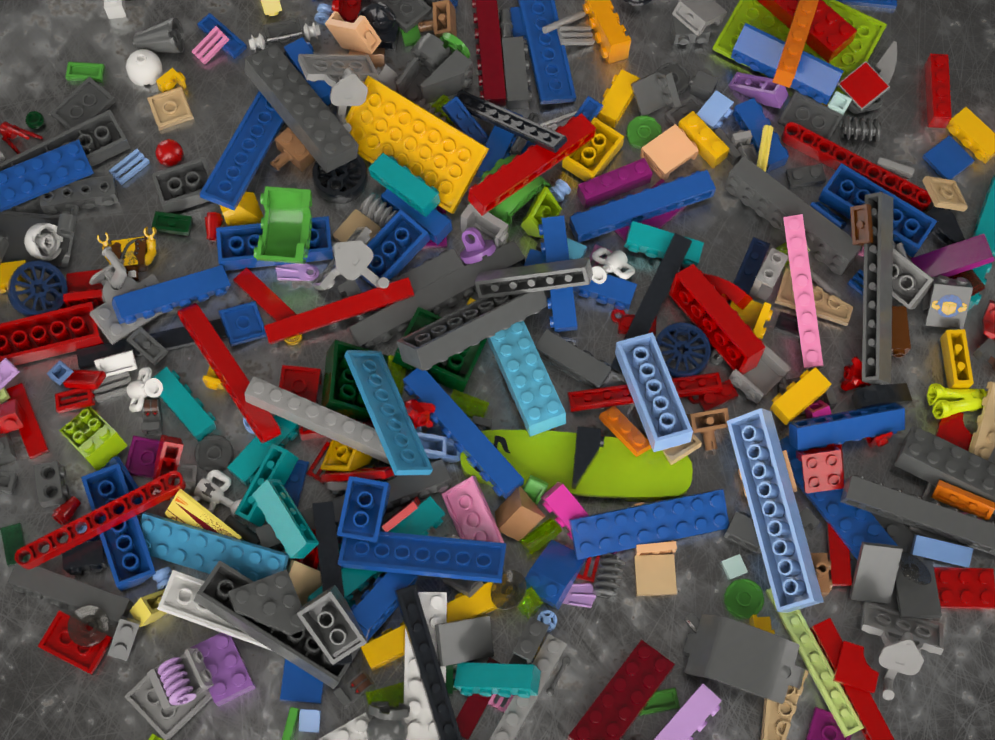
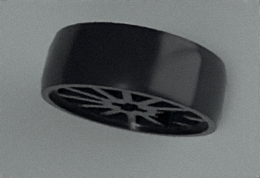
(340, 196)

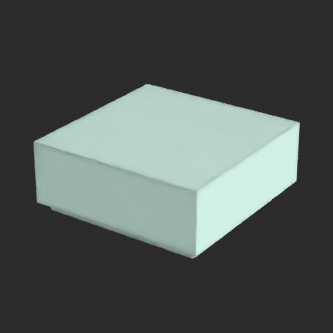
(839, 102)
(734, 567)

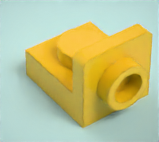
(170, 79)
(211, 380)

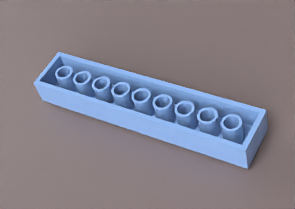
(774, 511)

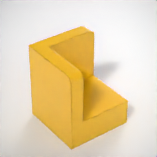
(762, 623)

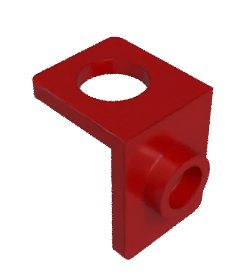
(880, 440)

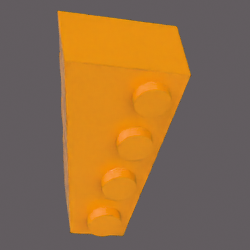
(607, 29)

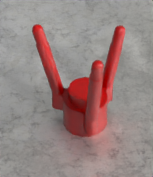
(11, 131)

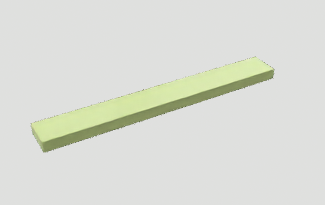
(820, 670)

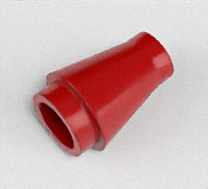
(212, 221)
(66, 511)

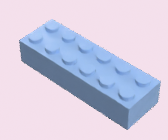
(653, 392)

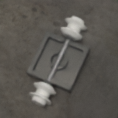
(283, 33)

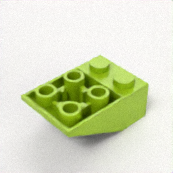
(93, 438)

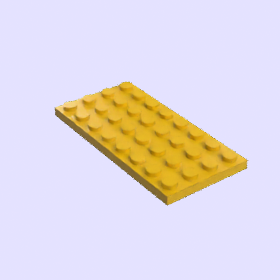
(416, 140)

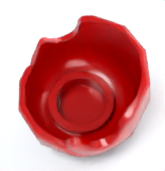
(169, 153)

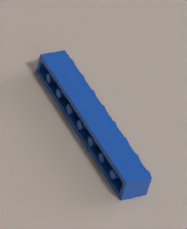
(642, 206)
(464, 433)

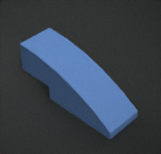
(439, 447)
(941, 551)

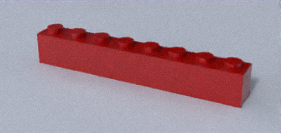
(529, 166)

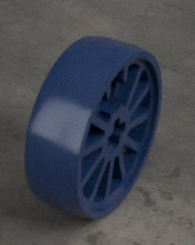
(42, 266)
(686, 330)

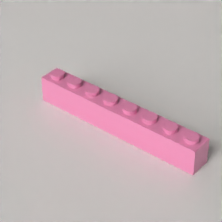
(803, 292)

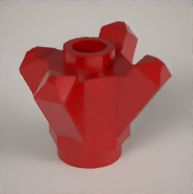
(853, 375)
(420, 413)

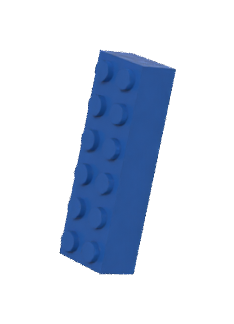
(849, 189)
(237, 245)

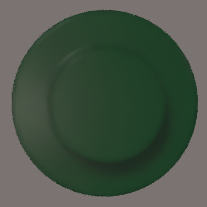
(34, 120)

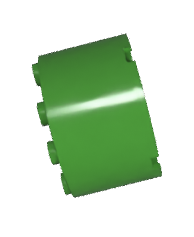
(511, 205)
(285, 225)

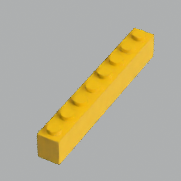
(392, 642)

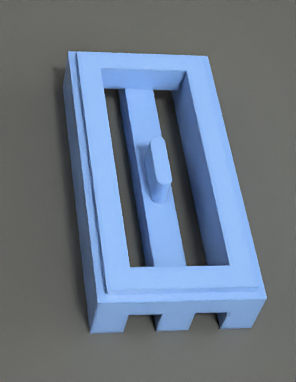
(127, 164)

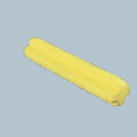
(765, 147)

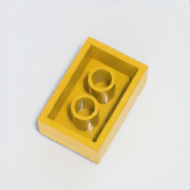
(596, 154)

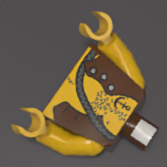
(135, 252)

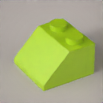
(542, 207)

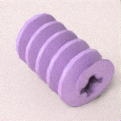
(174, 682)

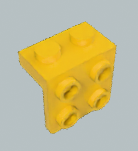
(755, 316)

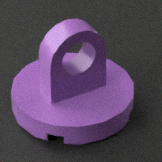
(476, 248)

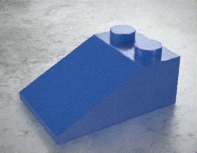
(363, 509)
(554, 573)

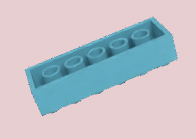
(527, 379)

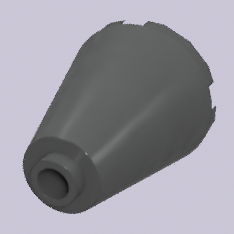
(161, 37)

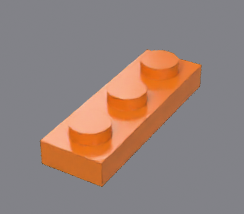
(625, 431)
(963, 500)

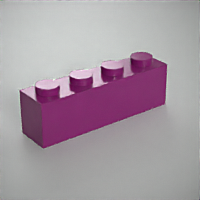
(614, 183)

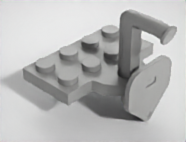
(344, 75)
(351, 262)
(117, 283)
(902, 641)

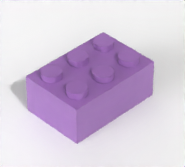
(226, 667)

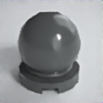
(387, 721)

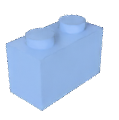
(716, 110)

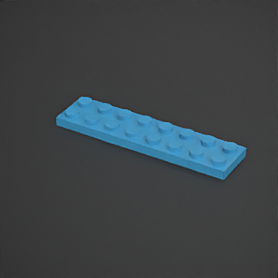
(388, 413)
(203, 548)

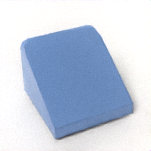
(59, 372)
(309, 720)

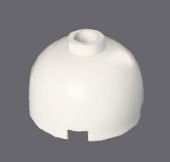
(144, 67)
(43, 241)

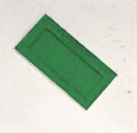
(12, 541)

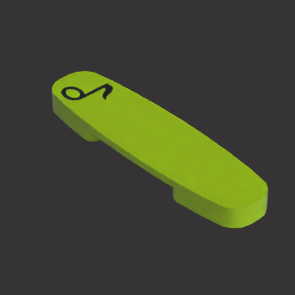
(611, 475)

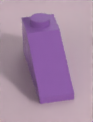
(759, 88)

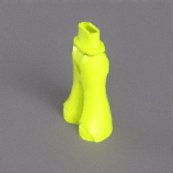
(953, 401)

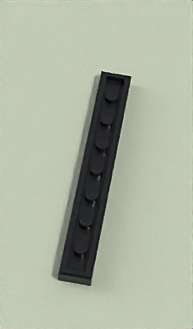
(512, 122)
(657, 290)
(169, 339)
(328, 553)
(427, 663)

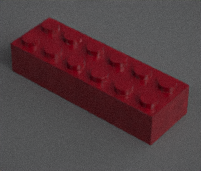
(624, 696)

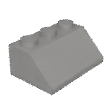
(908, 281)

